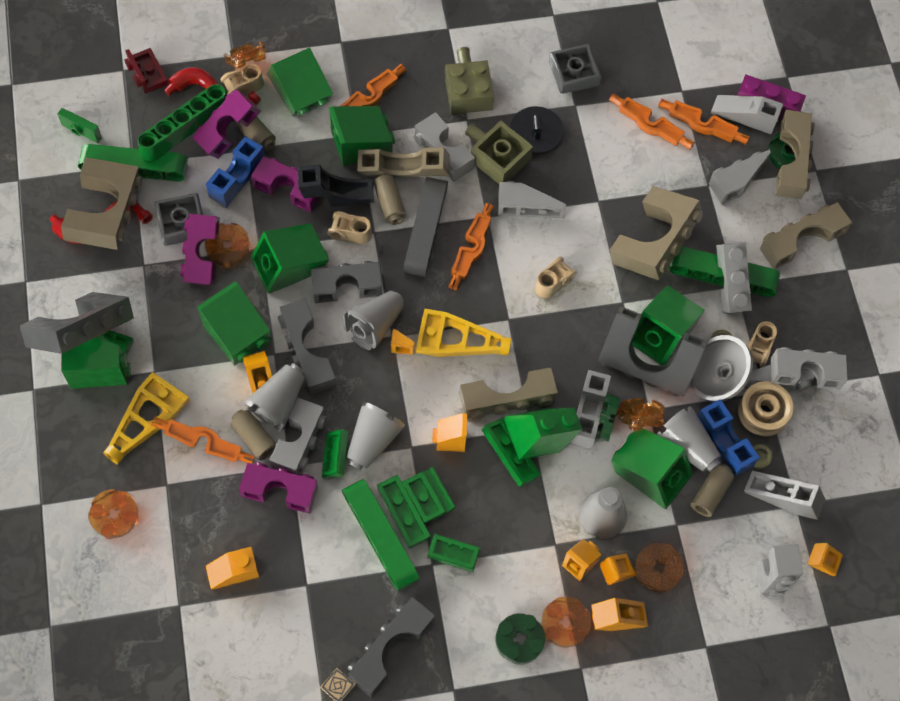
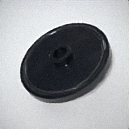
(539, 128)

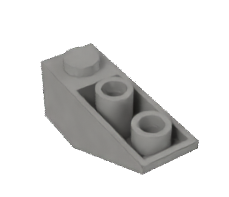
(748, 110)
(733, 180)

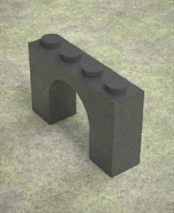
(96, 316)
(620, 355)

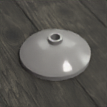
(722, 355)

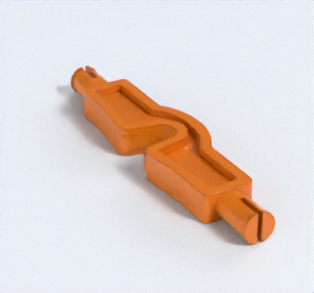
(376, 87)
(641, 115)
(714, 126)
(466, 256)
(191, 436)

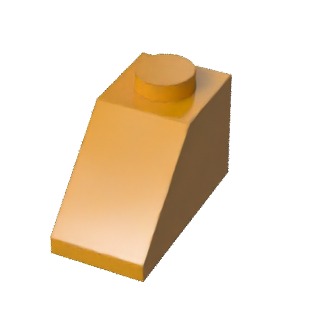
(257, 369)
(451, 433)
(581, 559)
(232, 568)
(619, 615)

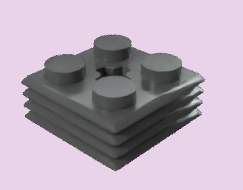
(585, 71)
(168, 215)

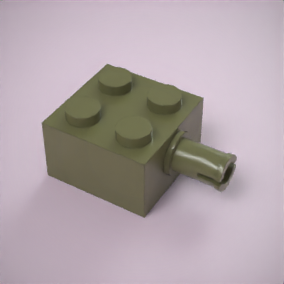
(468, 84)
(500, 151)

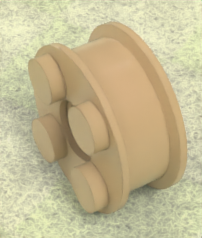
(762, 422)

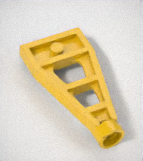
(432, 330)
(160, 393)

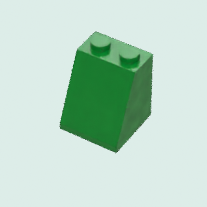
(300, 82)
(359, 129)
(288, 256)
(234, 323)
(665, 324)
(95, 365)
(542, 431)
(653, 466)

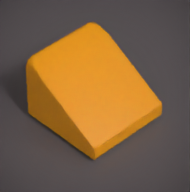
(401, 344)
(825, 558)
(617, 568)

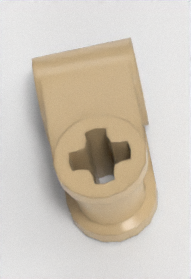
(242, 79)
(347, 227)
(557, 275)
(760, 346)

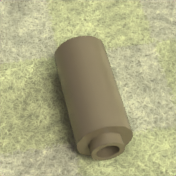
(258, 133)
(389, 199)
(253, 434)
(713, 490)

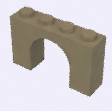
(108, 227)
(655, 257)

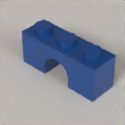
(226, 184)
(734, 452)

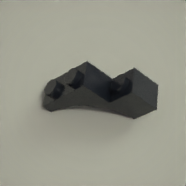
(340, 191)

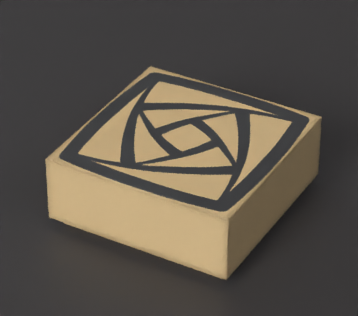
(337, 685)

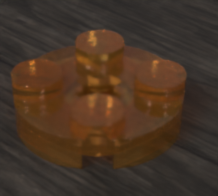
(245, 53)
(228, 256)
(640, 414)
(115, 500)
(665, 555)
(574, 633)

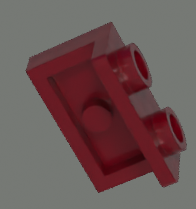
(146, 70)

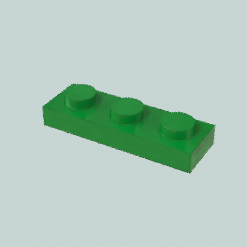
(521, 470)
(403, 511)

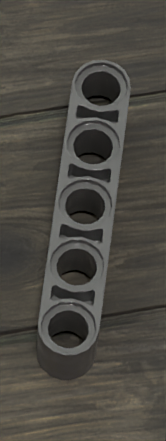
(425, 227)

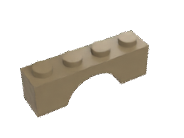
(796, 132)
(424, 163)
(827, 223)
(481, 400)

